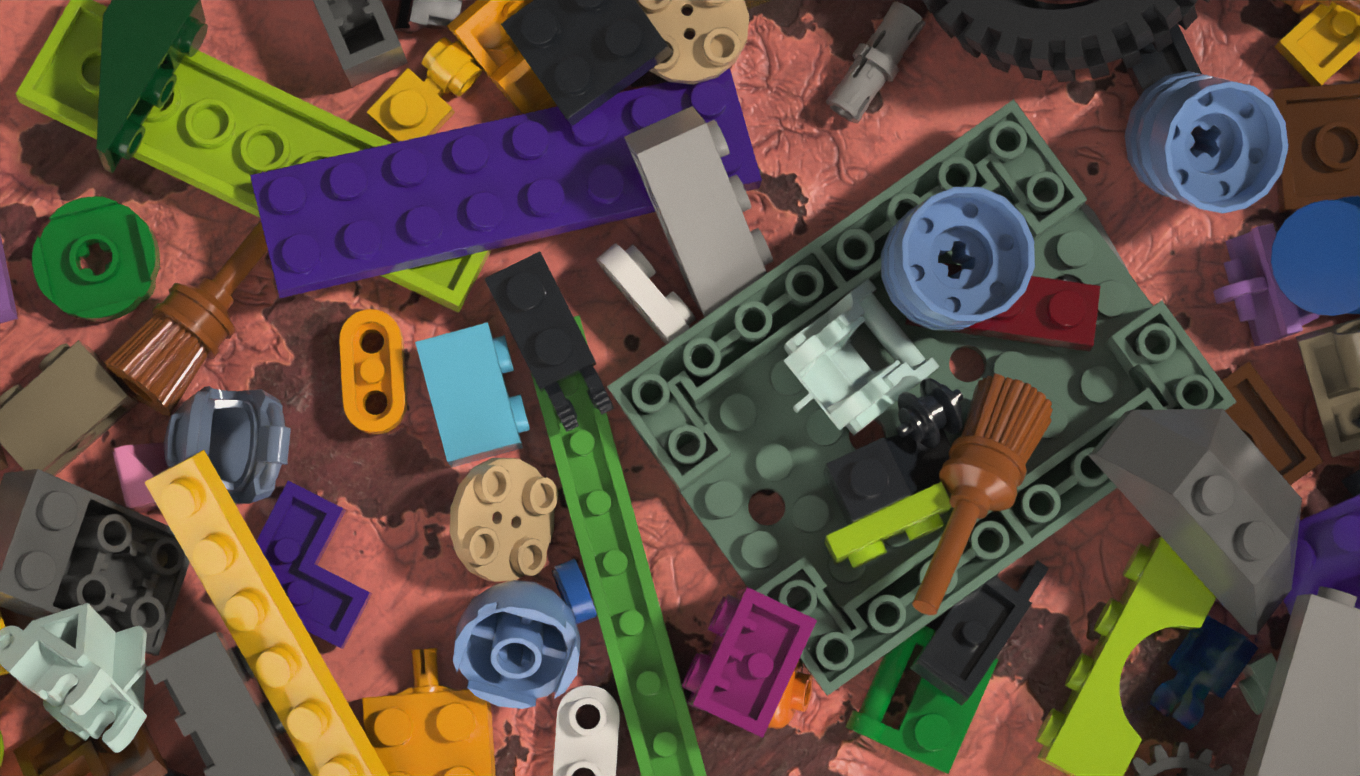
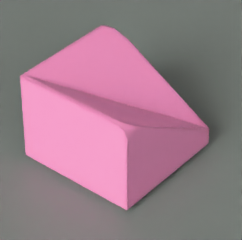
(134, 467)

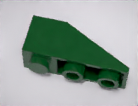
(137, 67)

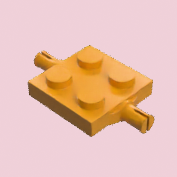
(431, 727)

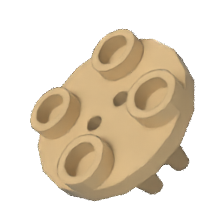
(718, 40)
(497, 547)

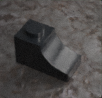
(884, 474)

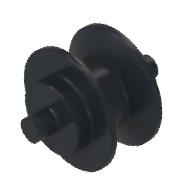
(926, 415)

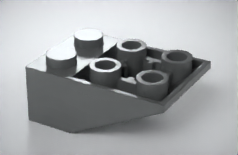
(79, 549)

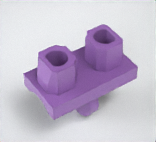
(1255, 290)

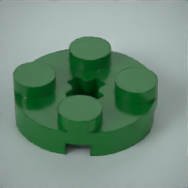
(67, 240)

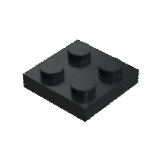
(586, 49)

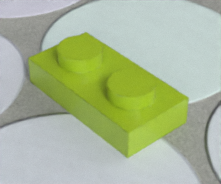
(865, 538)

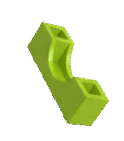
(1092, 729)

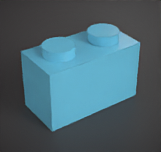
(471, 394)

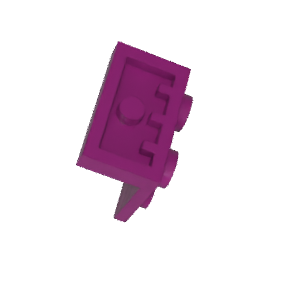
(748, 660)

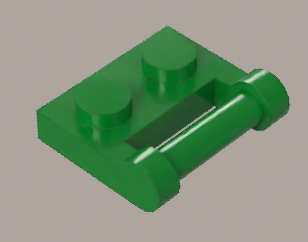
(932, 721)

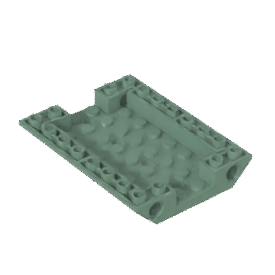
(726, 426)

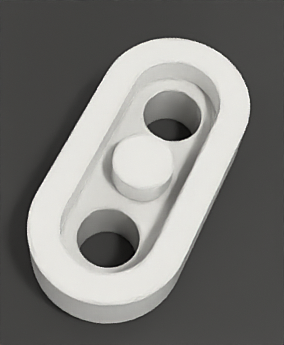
(631, 275)
(586, 747)

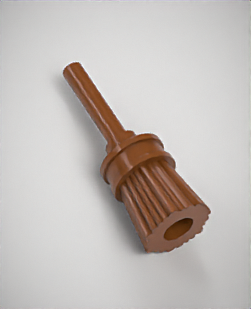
(183, 332)
(984, 470)

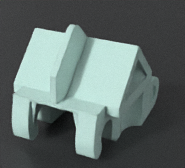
(837, 373)
(82, 672)

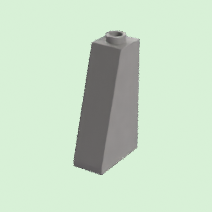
(1315, 693)

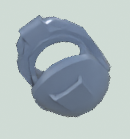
(240, 435)

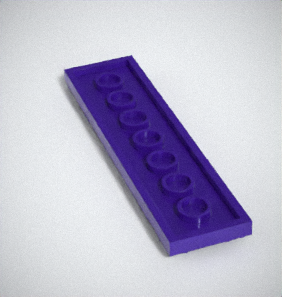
(476, 187)

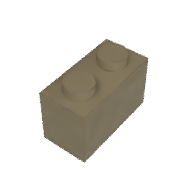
(61, 409)

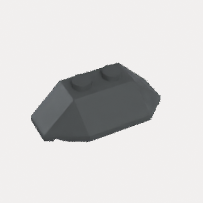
(1210, 502)

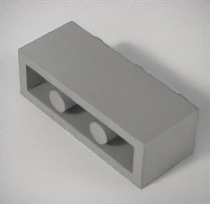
(700, 207)

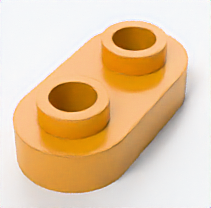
(373, 373)

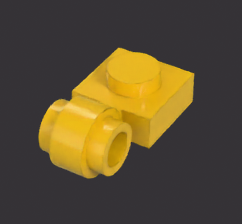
(416, 107)

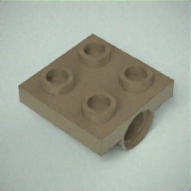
(1333, 373)

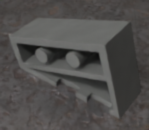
(226, 710)

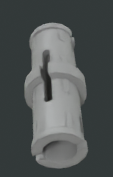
(875, 62)

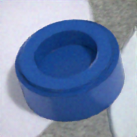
(574, 590)

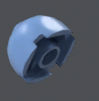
(517, 644)

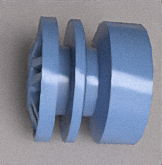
(1236, 146)
(984, 237)

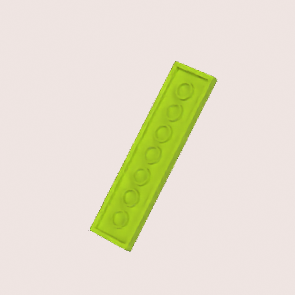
(217, 130)

